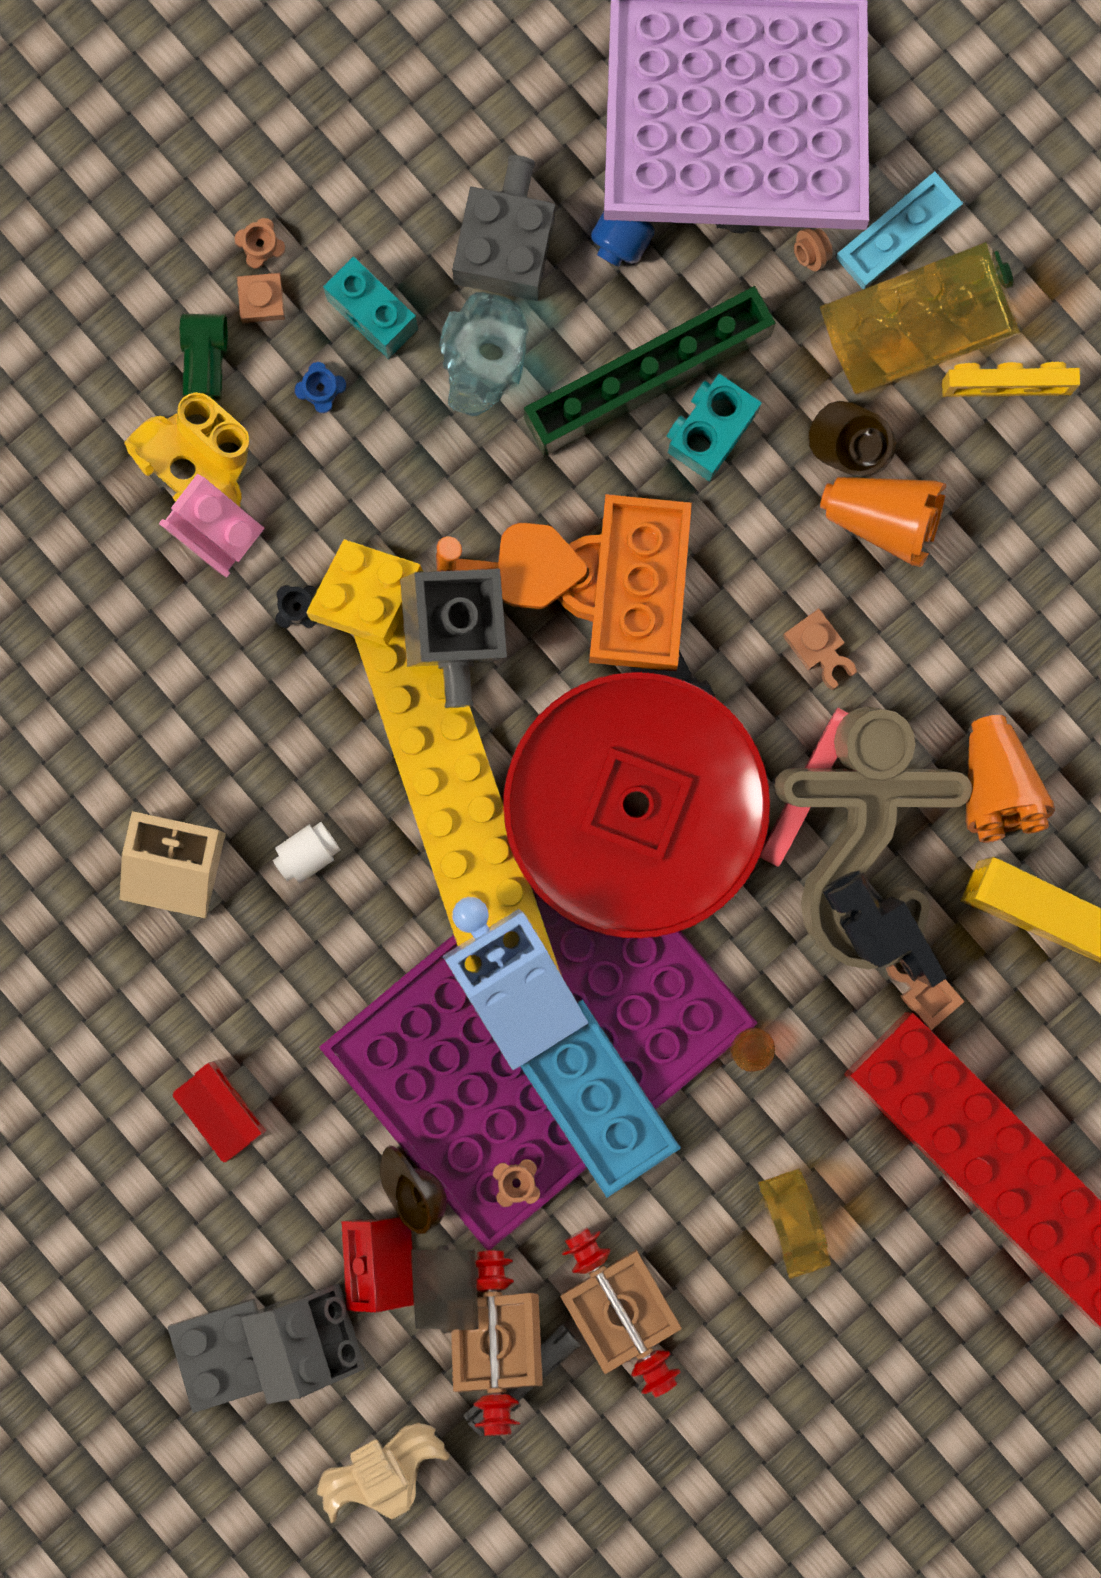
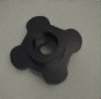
(287, 598)

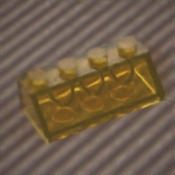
(921, 318)

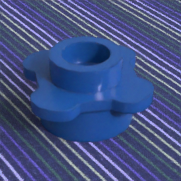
(320, 375)

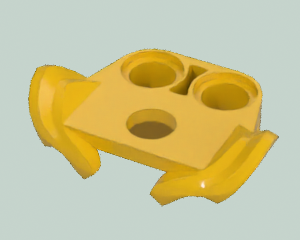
(164, 440)

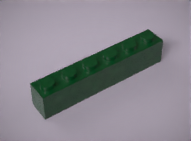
(649, 371)

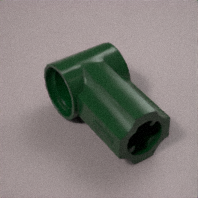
(203, 344)

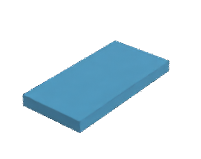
(600, 1106)

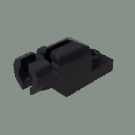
(882, 929)

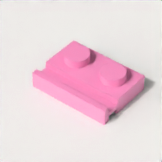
(211, 525)

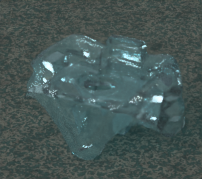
(472, 378)

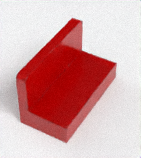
(218, 1111)
(377, 1264)

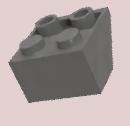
(303, 1344)

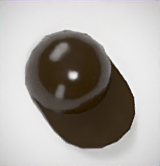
(852, 439)
(412, 1192)

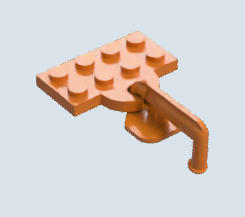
(631, 583)

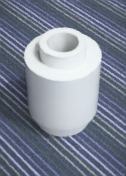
(306, 853)

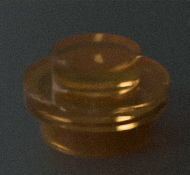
(753, 1049)

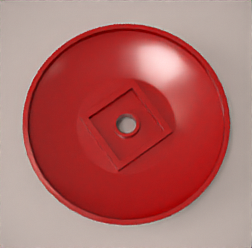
(649, 869)

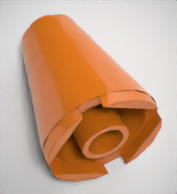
(887, 512)

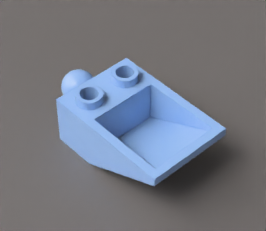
(516, 987)

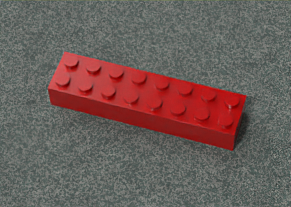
(988, 1156)

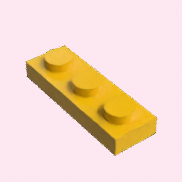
(1010, 380)

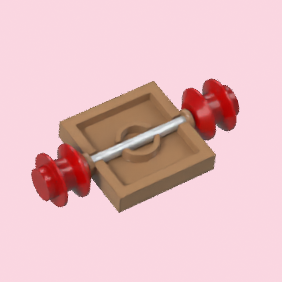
(621, 1312)
(503, 1349)

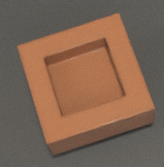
(261, 298)

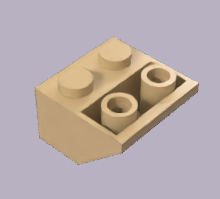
(170, 864)

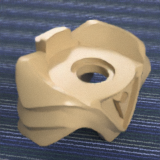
(380, 1475)

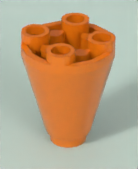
(1004, 783)

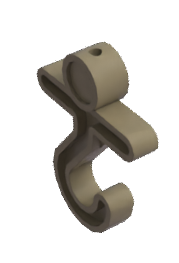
(877, 795)

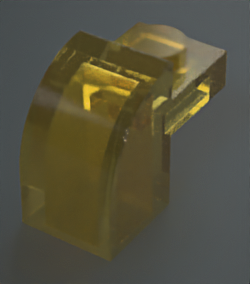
(795, 1223)

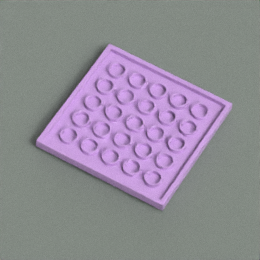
(738, 113)

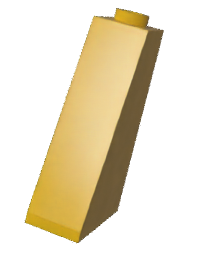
(1035, 906)

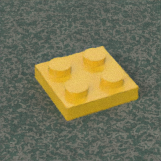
(362, 592)

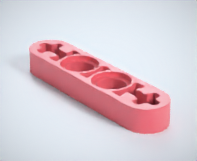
(793, 816)

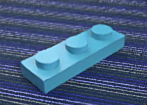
(899, 230)

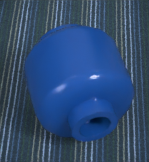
(622, 239)

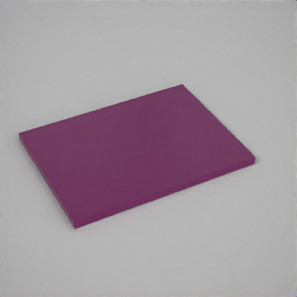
(462, 1110)

